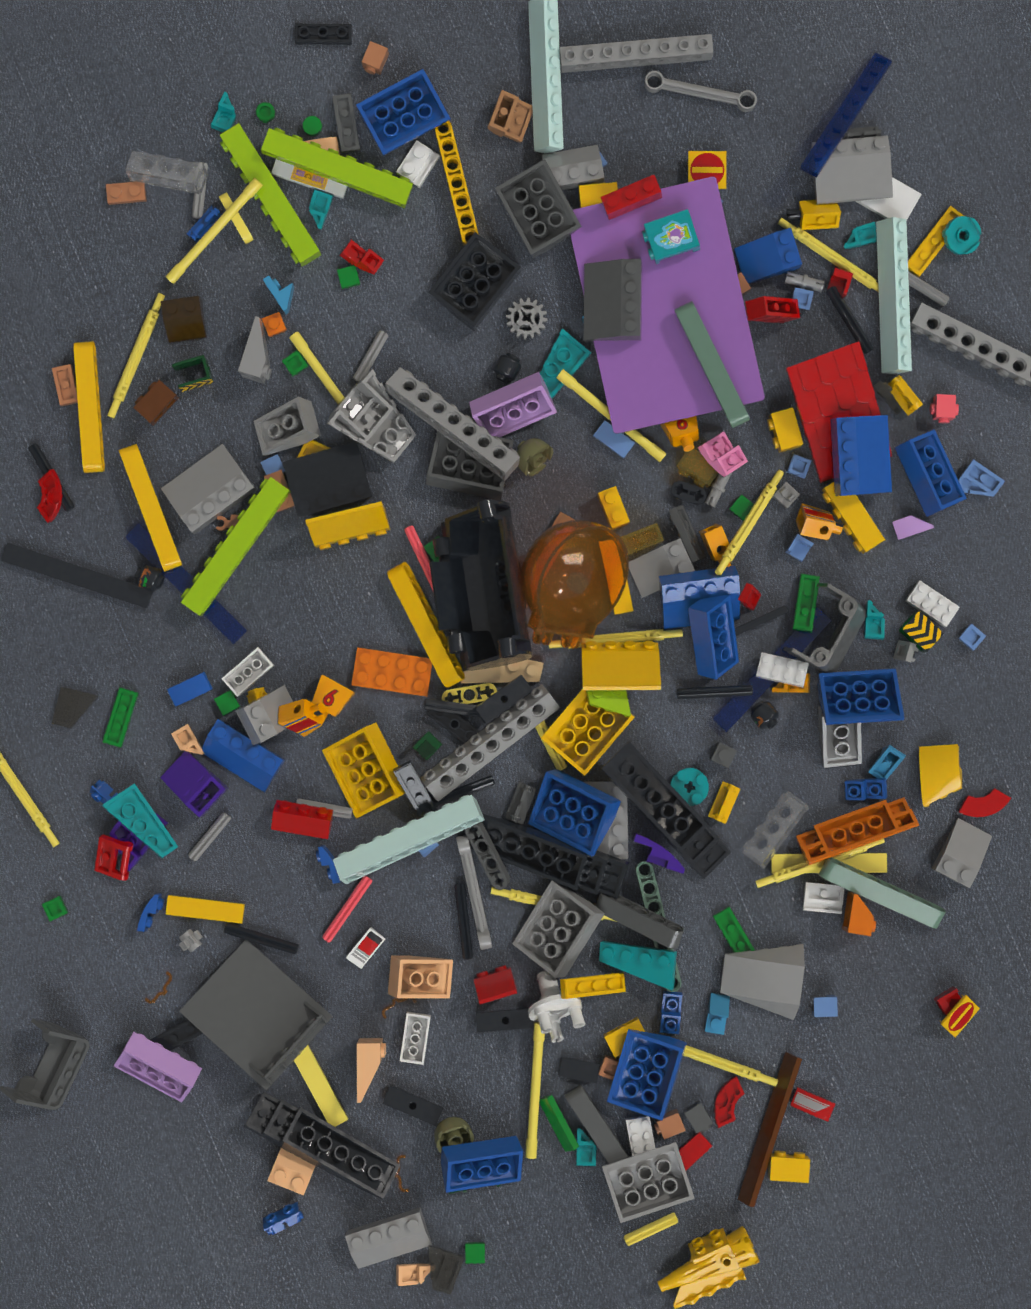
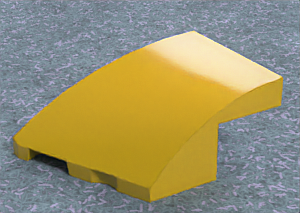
(939, 772)

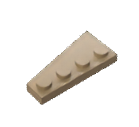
(529, 669)

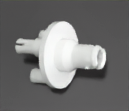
(552, 1008)

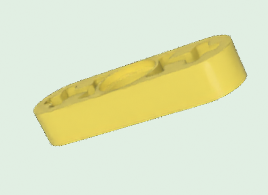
(237, 220)
(463, 689)

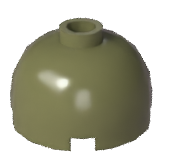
(533, 455)
(452, 1132)

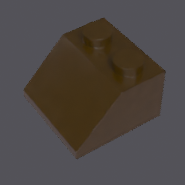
(184, 319)

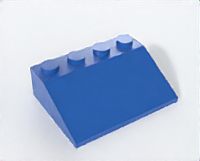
(402, 112)
(861, 455)
(686, 588)
(860, 696)
(573, 811)
(646, 1073)

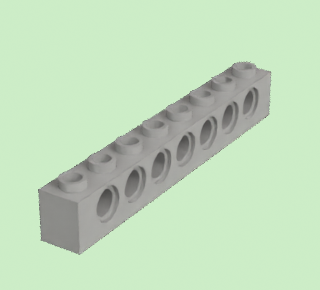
(636, 53)
(976, 338)
(455, 432)
(486, 751)

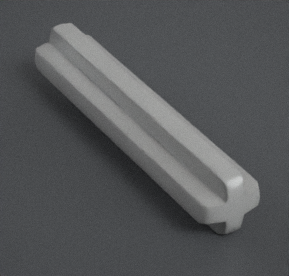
(198, 201)
(927, 289)
(371, 355)
(339, 811)
(209, 836)

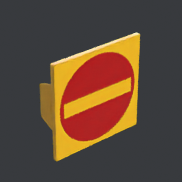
(707, 164)
(960, 1015)

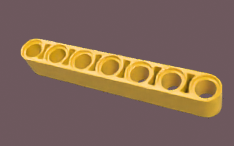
(456, 175)
(89, 407)
(150, 507)
(425, 624)

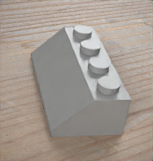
(388, 1238)

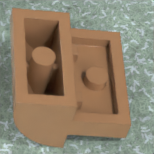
(510, 117)

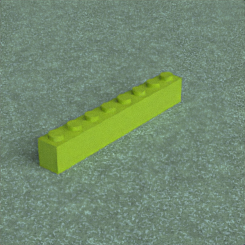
(336, 167)
(270, 195)
(235, 547)

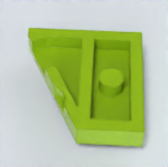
(610, 700)

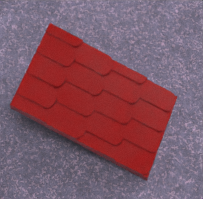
(829, 389)

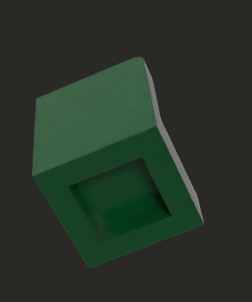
(427, 745)

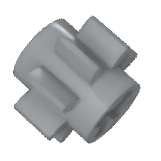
(190, 940)

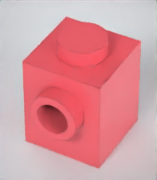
(944, 408)

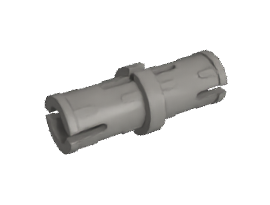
(804, 281)
(717, 490)

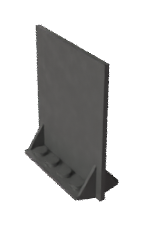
(256, 1014)

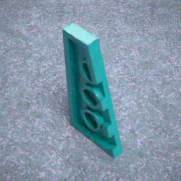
(566, 355)
(138, 817)
(644, 962)

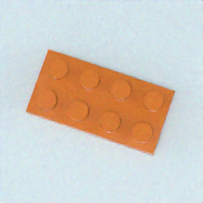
(392, 672)

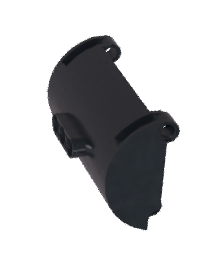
(481, 588)

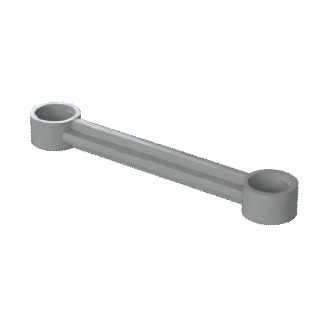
(700, 91)
(474, 892)

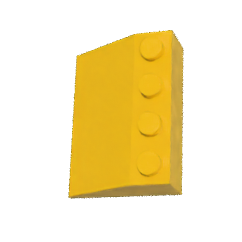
(348, 525)
(620, 665)
(584, 732)
(364, 770)

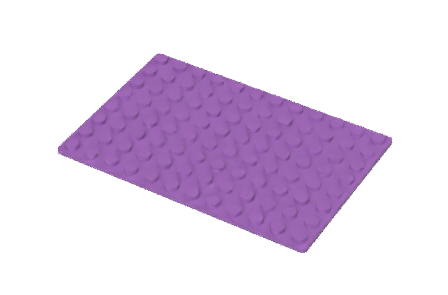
(660, 374)

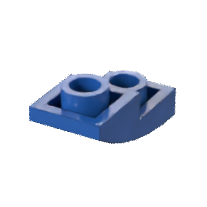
(189, 689)
(866, 789)
(326, 858)
(153, 907)
(671, 1012)

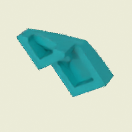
(225, 115)
(320, 207)
(862, 236)
(874, 623)
(586, 1151)

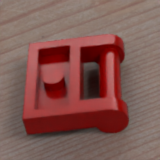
(107, 857)

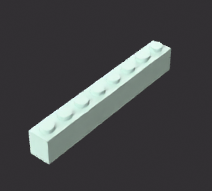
(545, 76)
(893, 296)
(408, 839)

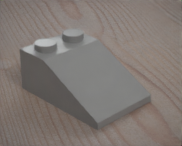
(255, 359)
(287, 426)
(662, 561)
(261, 715)
(839, 743)
(962, 853)

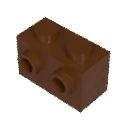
(155, 402)

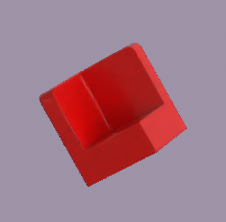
(841, 280)
(947, 1000)

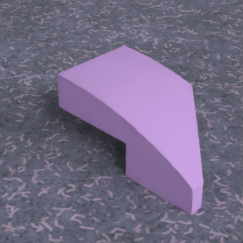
(910, 526)

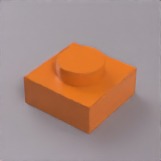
(274, 324)

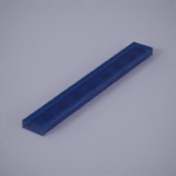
(846, 115)
(182, 580)
(740, 704)

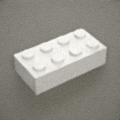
(932, 604)
(782, 670)
(248, 672)
(415, 1038)
(640, 1134)

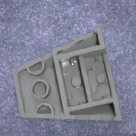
(372, 419)
(766, 978)

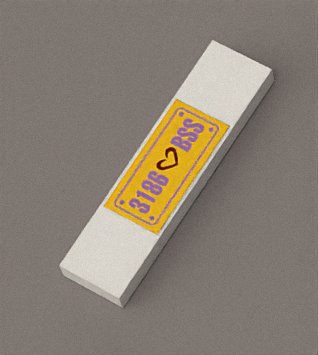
(308, 179)

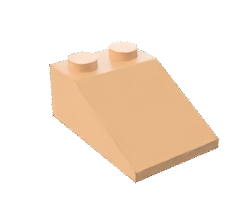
(420, 977)
(369, 1056)
(291, 1172)

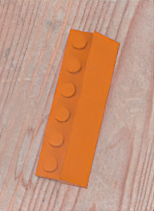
(856, 829)

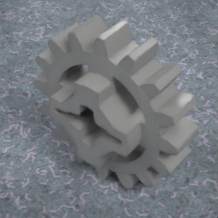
(520, 324)

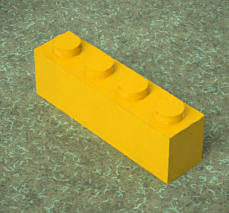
(855, 519)

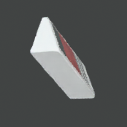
(365, 948)

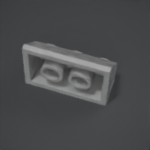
(576, 166)

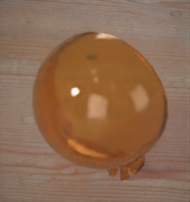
(573, 580)

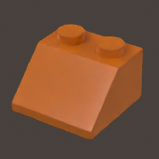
(857, 916)

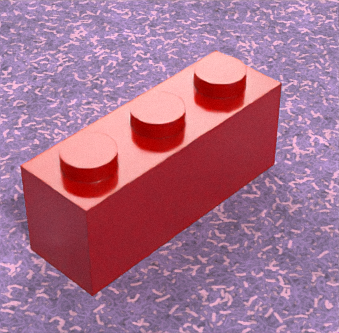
(631, 197)
(772, 309)
(302, 819)

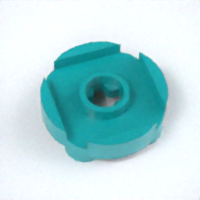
(972, 236)
(698, 780)

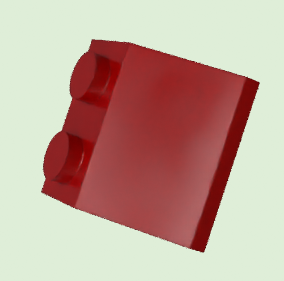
(495, 984)

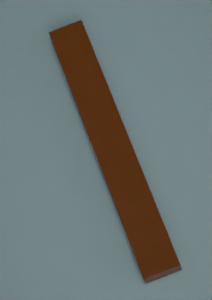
(769, 1129)

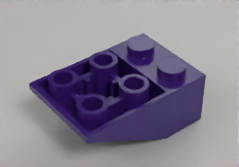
(194, 784)

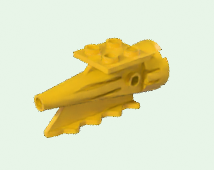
(713, 1265)

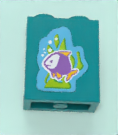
(670, 236)

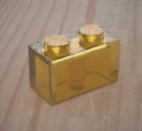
(695, 466)
(642, 539)

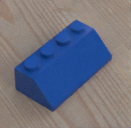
(930, 472)
(713, 635)
(240, 756)
(481, 1163)

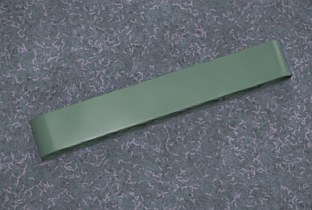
(712, 364)
(882, 892)
(654, 896)

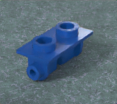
(204, 223)
(101, 792)
(274, 1221)

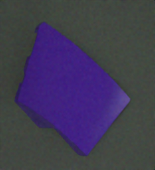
(139, 848)
(658, 854)

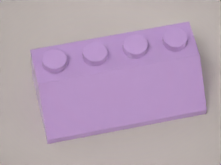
(513, 406)
(158, 1067)

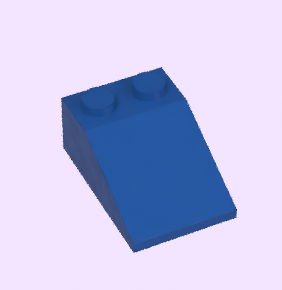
(768, 256)

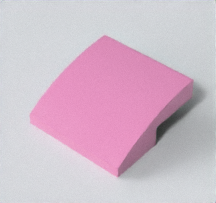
(722, 455)

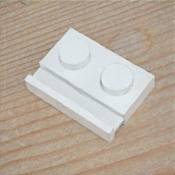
(418, 163)
(823, 897)

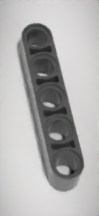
(641, 920)
(595, 1125)

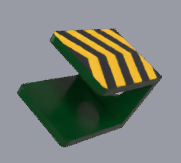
(192, 362)
(921, 631)

